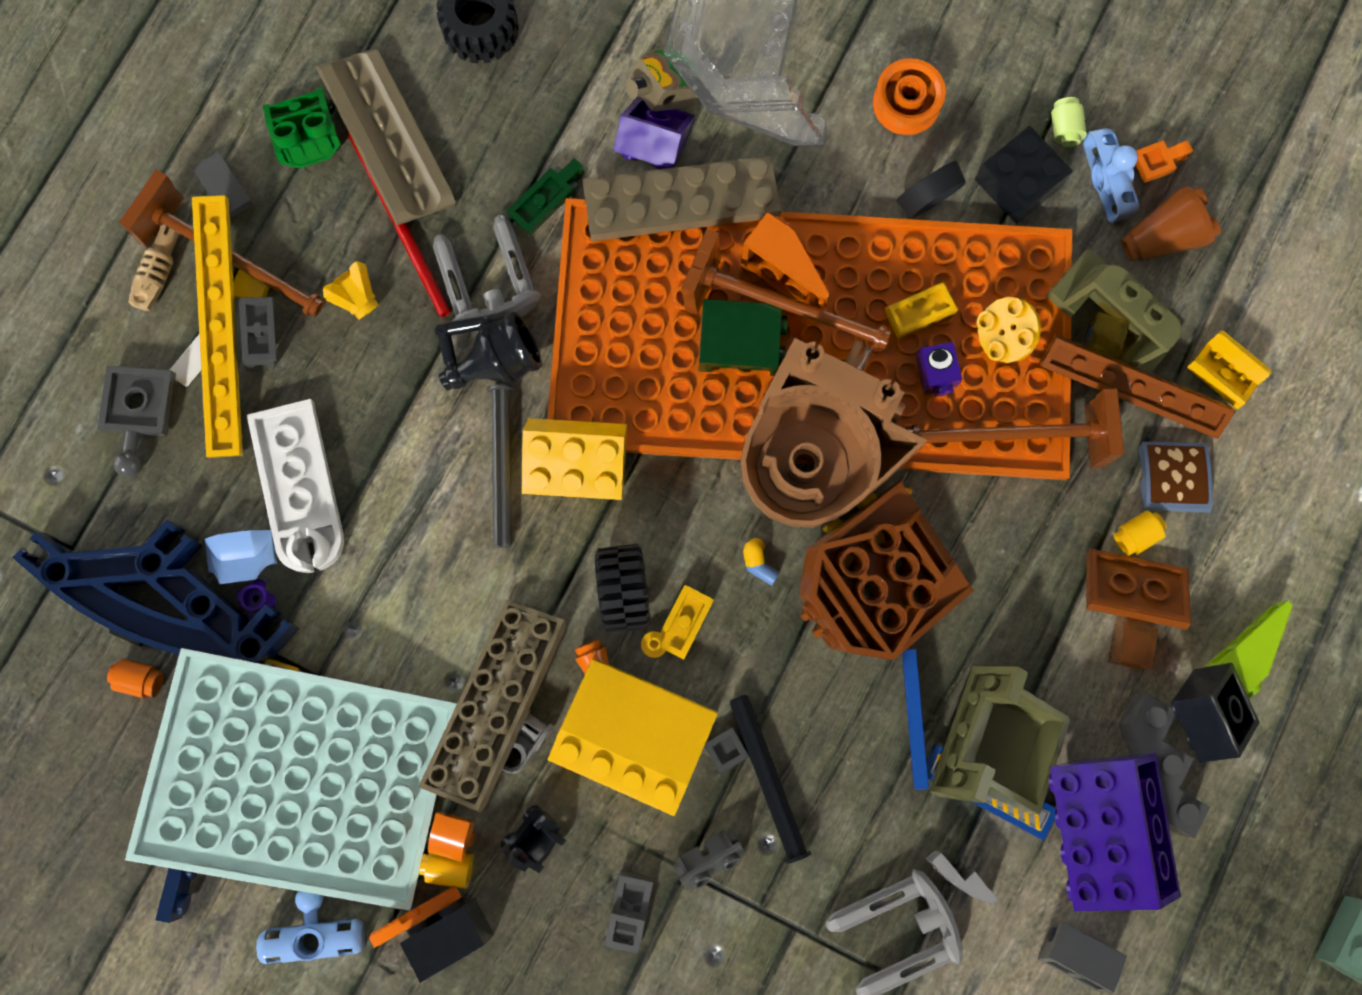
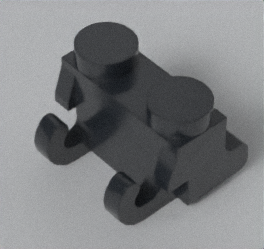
(532, 840)

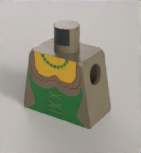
(659, 83)

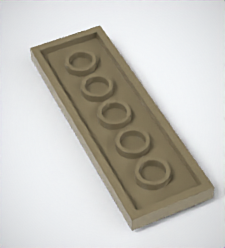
(681, 198)

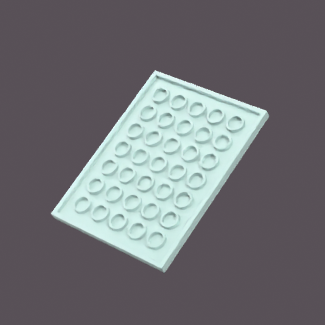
(290, 781)

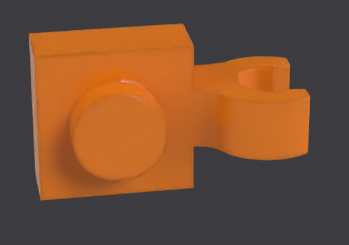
(1159, 160)

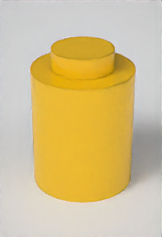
(446, 871)

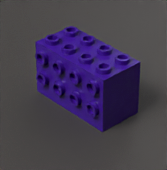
(1114, 833)

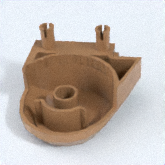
(834, 421)

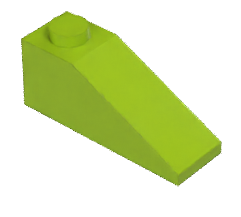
(1256, 647)

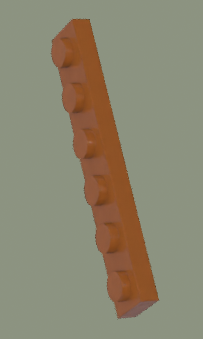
(1137, 386)

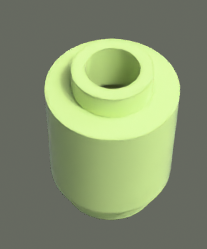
(1068, 122)

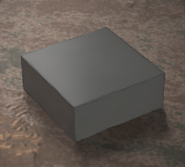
(726, 750)

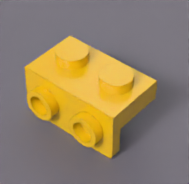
(1229, 369)

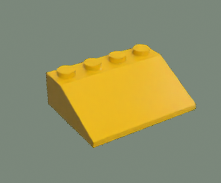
(633, 736)

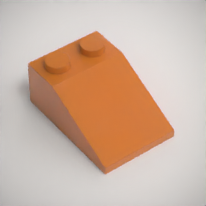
(781, 262)

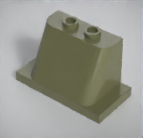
(1121, 296)
(1000, 742)

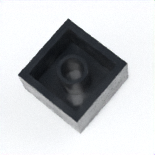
(1023, 174)
(1215, 713)
(444, 941)

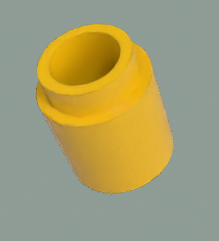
(1140, 533)

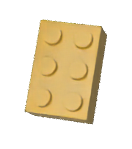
(574, 458)

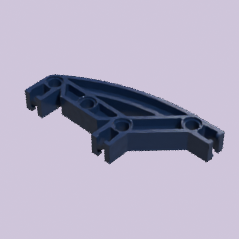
(92, 589)

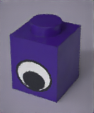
(939, 369)

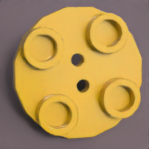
(1002, 316)

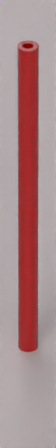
(414, 253)

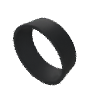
(932, 190)

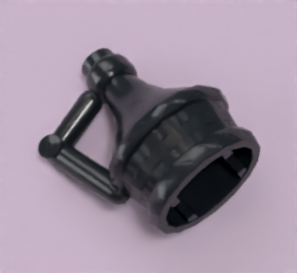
(500, 351)

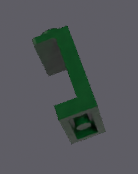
(741, 336)

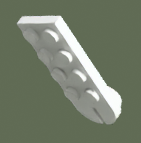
(297, 485)

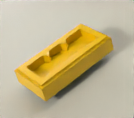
(921, 310)

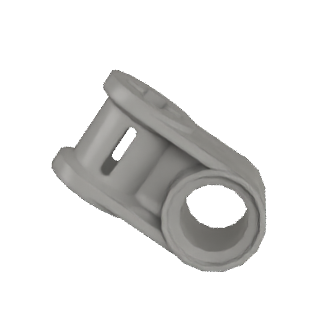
(528, 742)

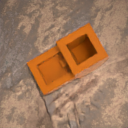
(451, 836)

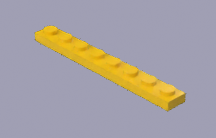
(217, 326)

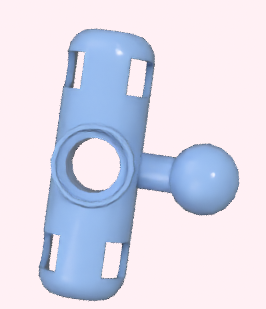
(1112, 173)
(290, 941)

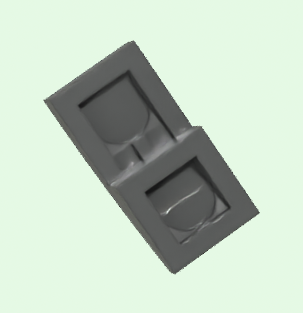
(629, 911)

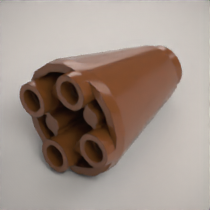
(1173, 227)

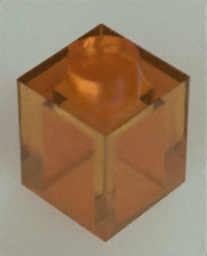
(1133, 644)

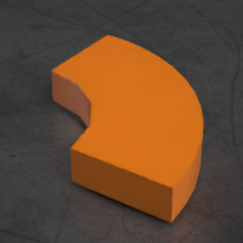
(414, 916)

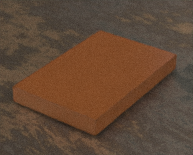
(1137, 589)

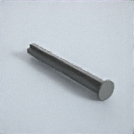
(501, 465)

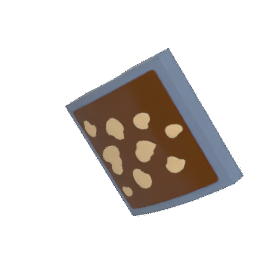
(1176, 477)

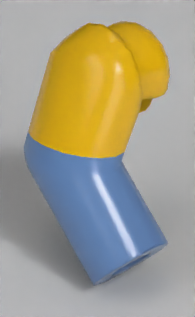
(755, 561)

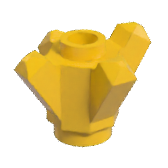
(352, 291)

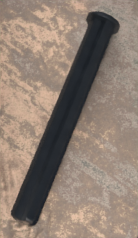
(768, 779)

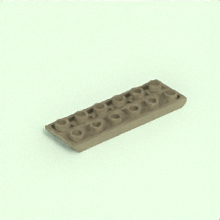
(386, 136)
(493, 706)

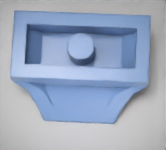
(240, 555)

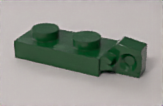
(545, 196)

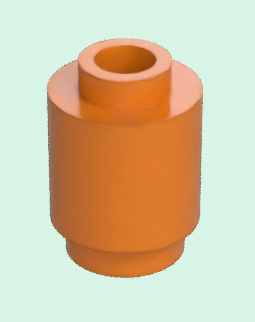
(135, 678)

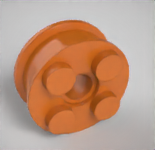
(917, 80)

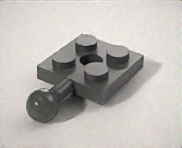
(148, 419)

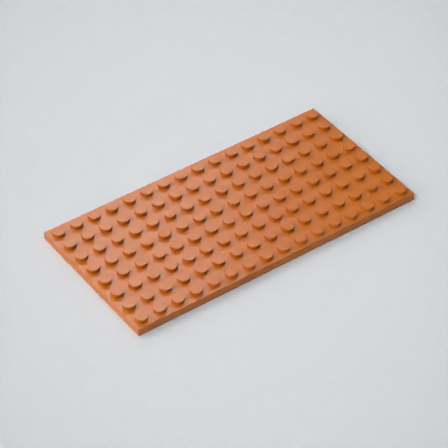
(634, 351)

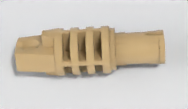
(153, 270)

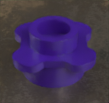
(247, 595)

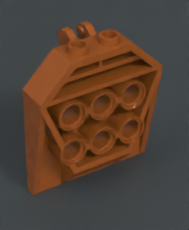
(836, 595)

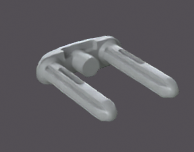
(496, 308)
(936, 916)

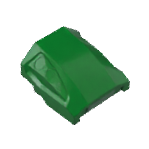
(302, 129)

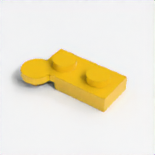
(680, 625)

